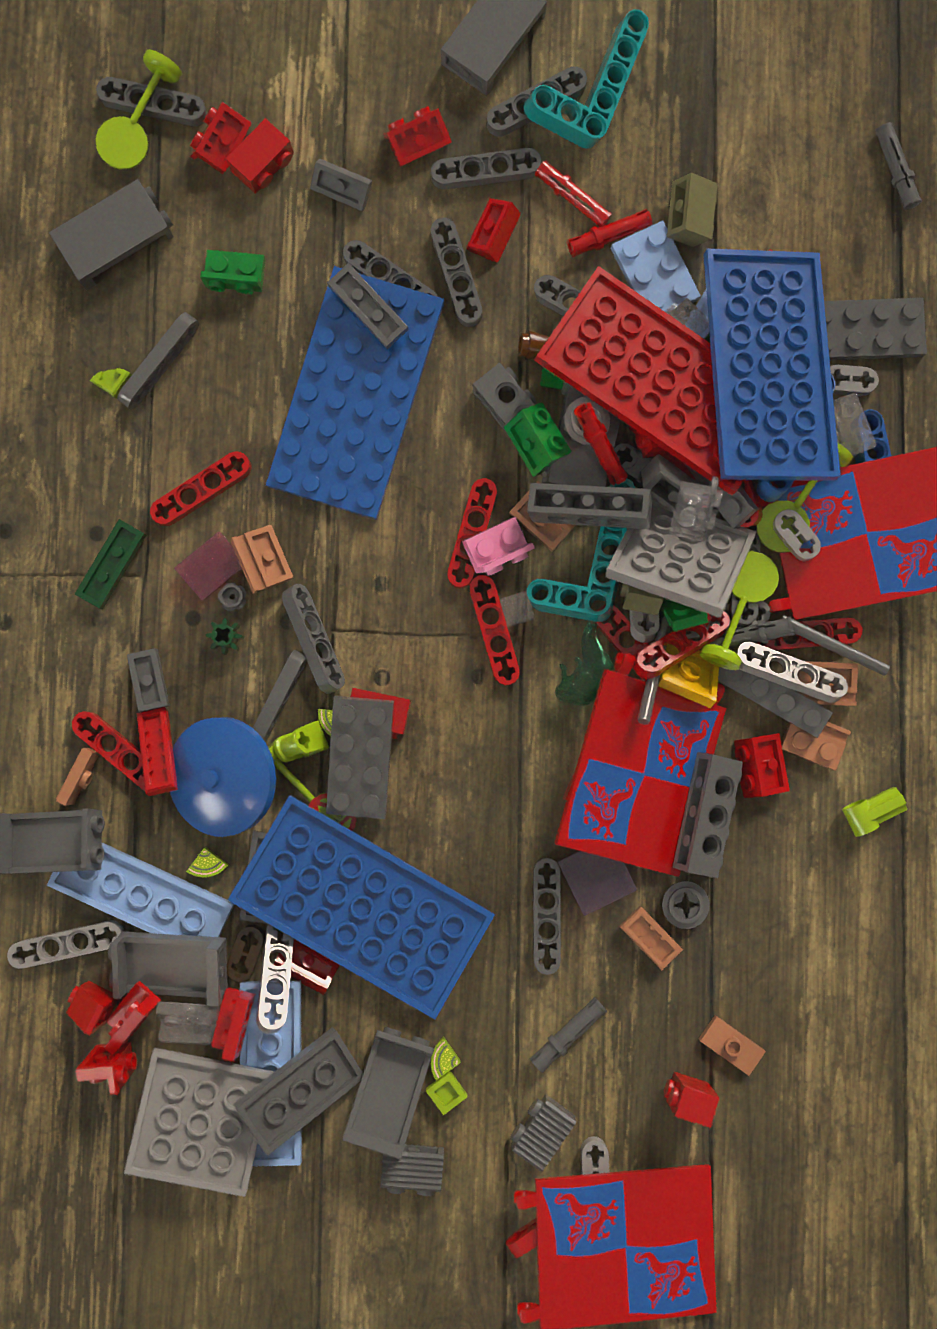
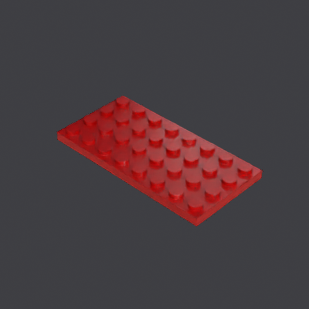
(640, 370)

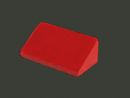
(494, 229)
(310, 967)

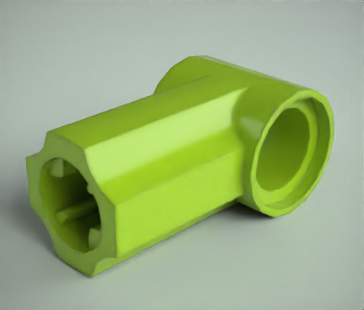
(867, 814)

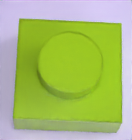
(446, 1092)

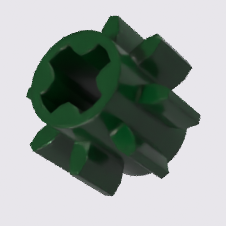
(216, 636)

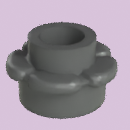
(225, 593)

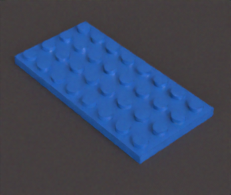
(770, 365)
(353, 402)
(361, 907)

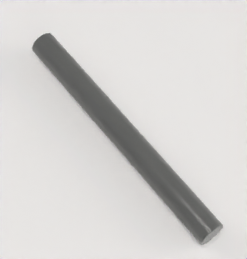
(839, 647)
(652, 684)

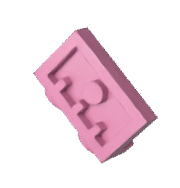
(497, 546)

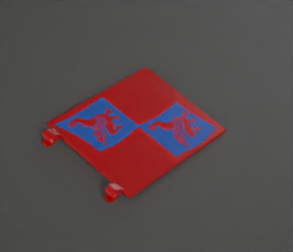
(872, 533)
(636, 775)
(622, 1247)

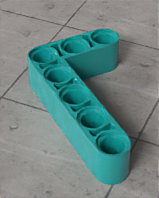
(602, 90)
(585, 595)

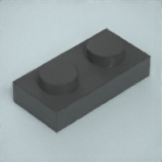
(340, 184)
(148, 680)

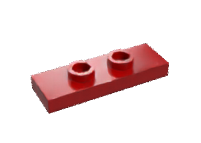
(156, 751)

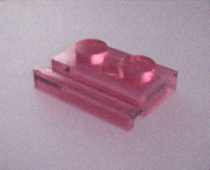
(209, 566)

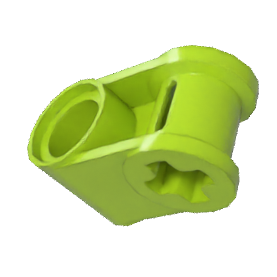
(301, 742)

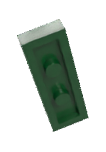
(110, 564)

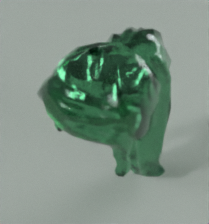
(584, 683)

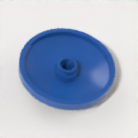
(223, 776)

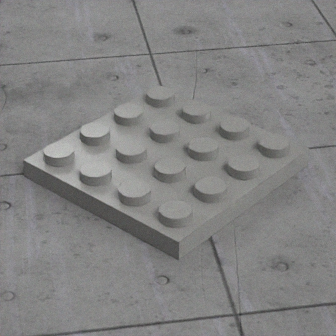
(680, 567)
(189, 1123)

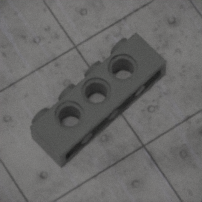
(499, 381)
(590, 505)
(696, 823)

